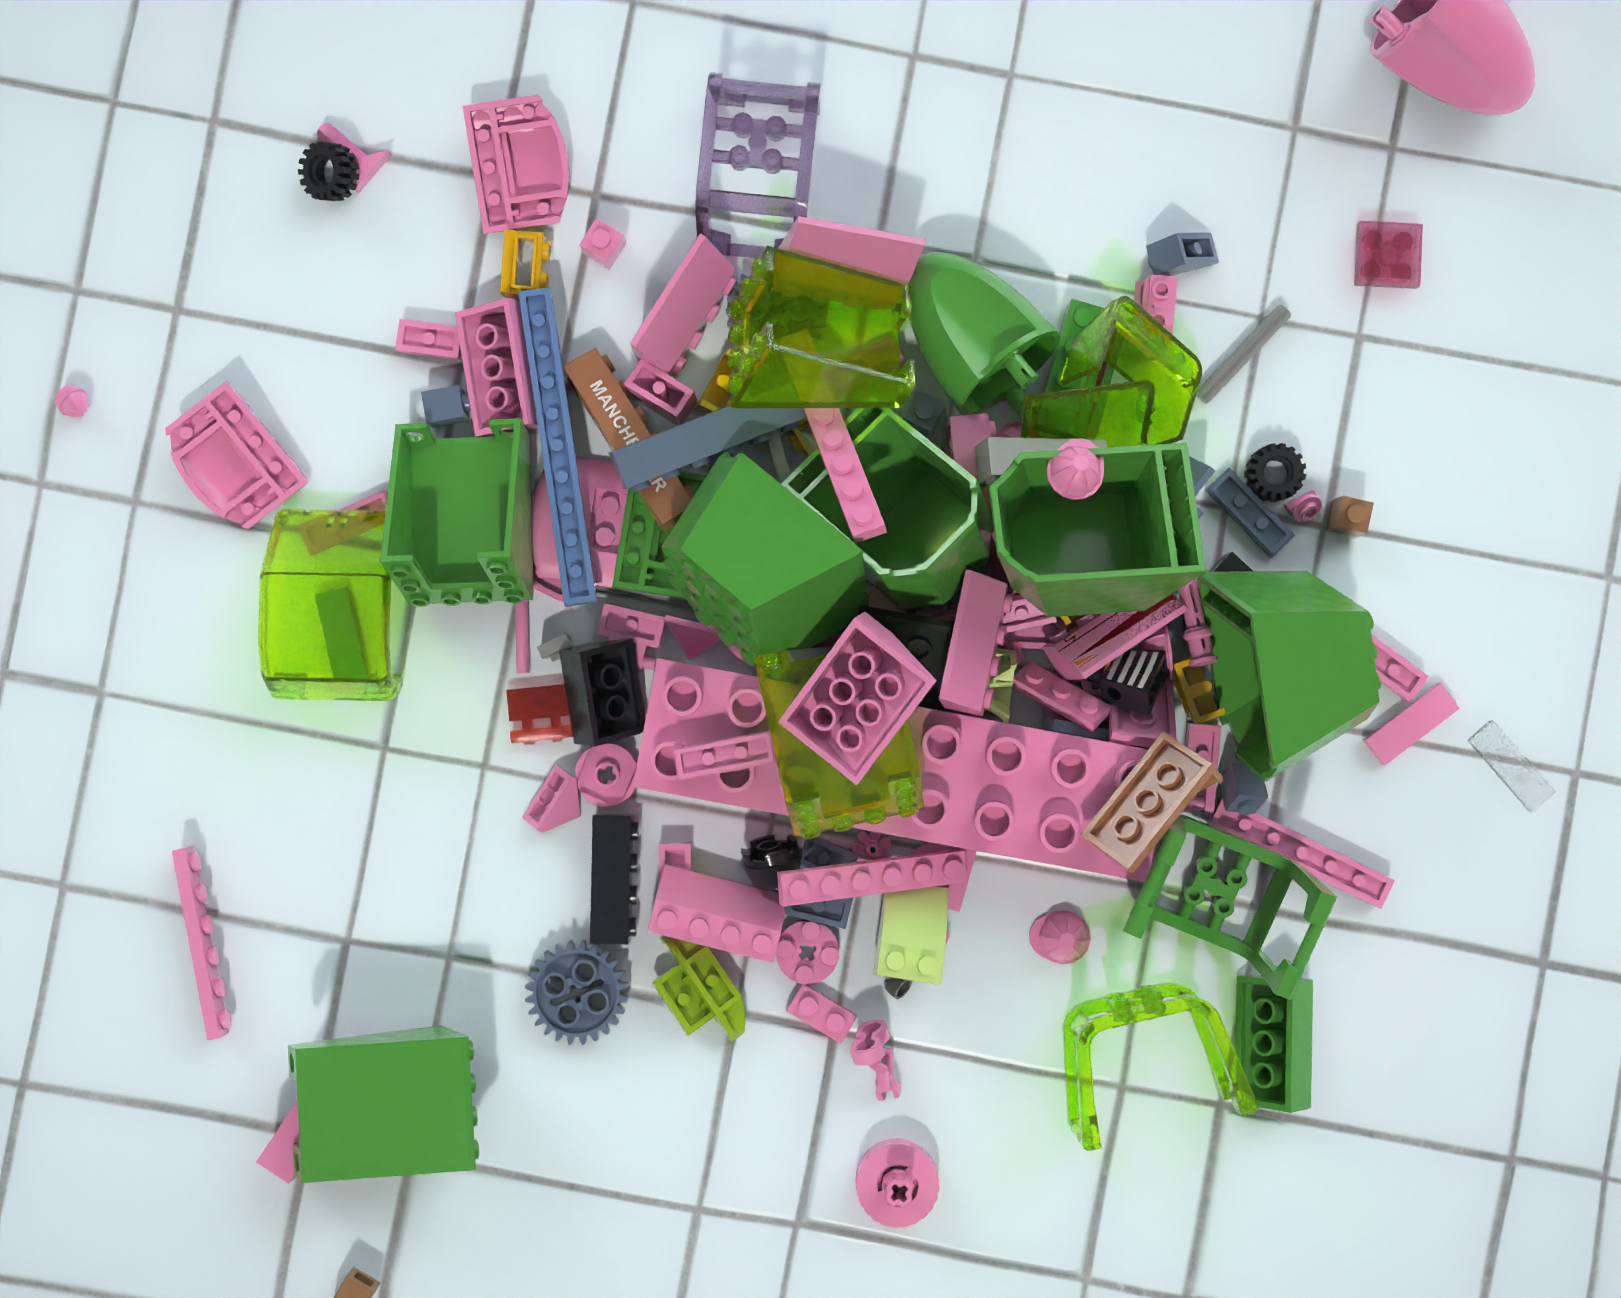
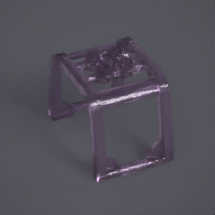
(736, 93)

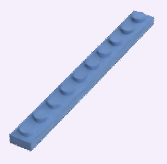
(557, 447)

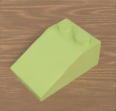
(913, 935)

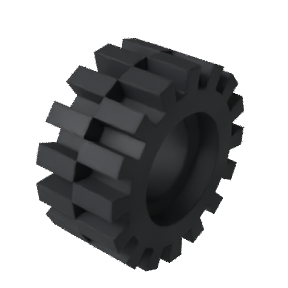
(314, 168)
(1293, 466)

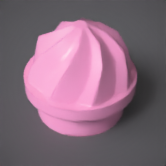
(72, 401)

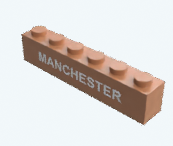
(623, 425)

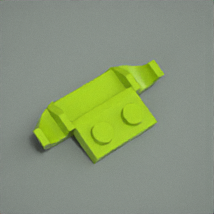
(700, 990)

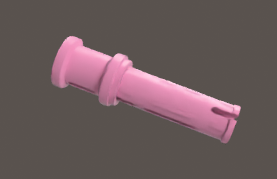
(1197, 632)

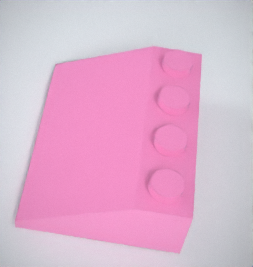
(855, 248)
(685, 308)
(858, 698)

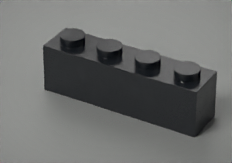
(612, 879)

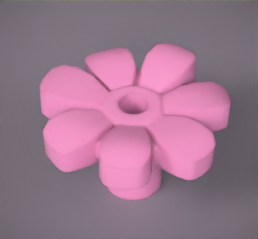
(868, 841)

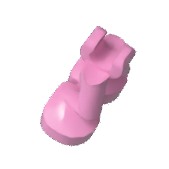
(869, 1051)

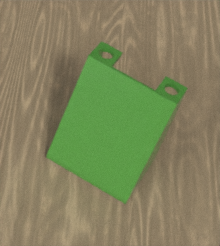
(460, 516)
(384, 1105)

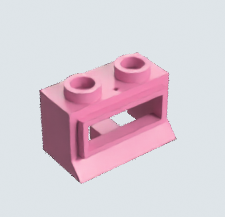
(1158, 298)

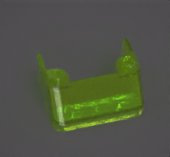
(1138, 351)

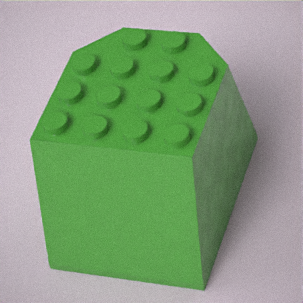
(928, 505)
(1105, 551)
(762, 563)
(1289, 663)

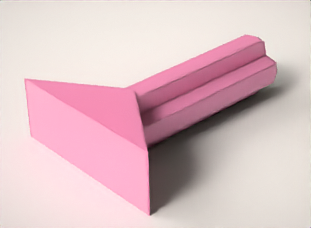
(368, 164)

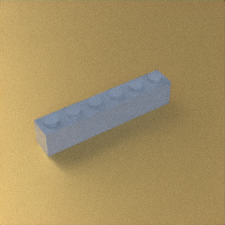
(696, 441)

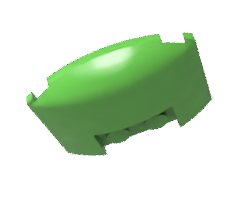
(640, 546)

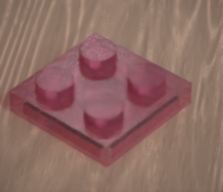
(1388, 254)

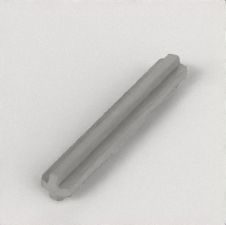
(1243, 354)

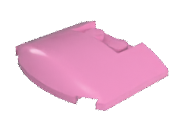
(517, 163)
(232, 458)
(604, 513)

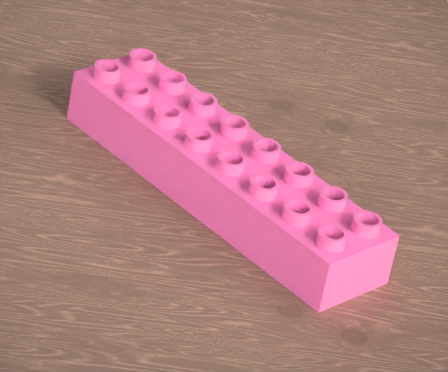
(982, 779)

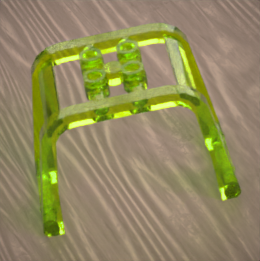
(1133, 1007)

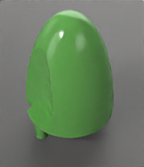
(977, 333)

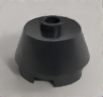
(769, 857)

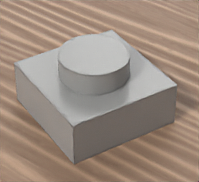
(551, 648)

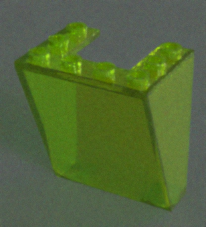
(817, 336)
(815, 791)

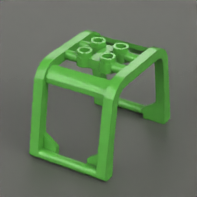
(1318, 907)

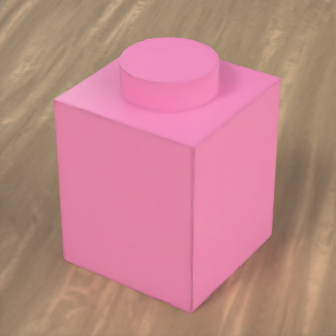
(603, 243)

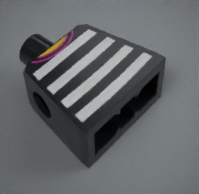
(1133, 679)

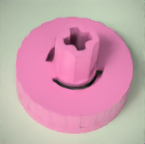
(888, 1205)

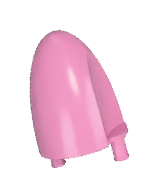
(1457, 52)

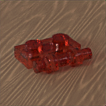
(538, 703)

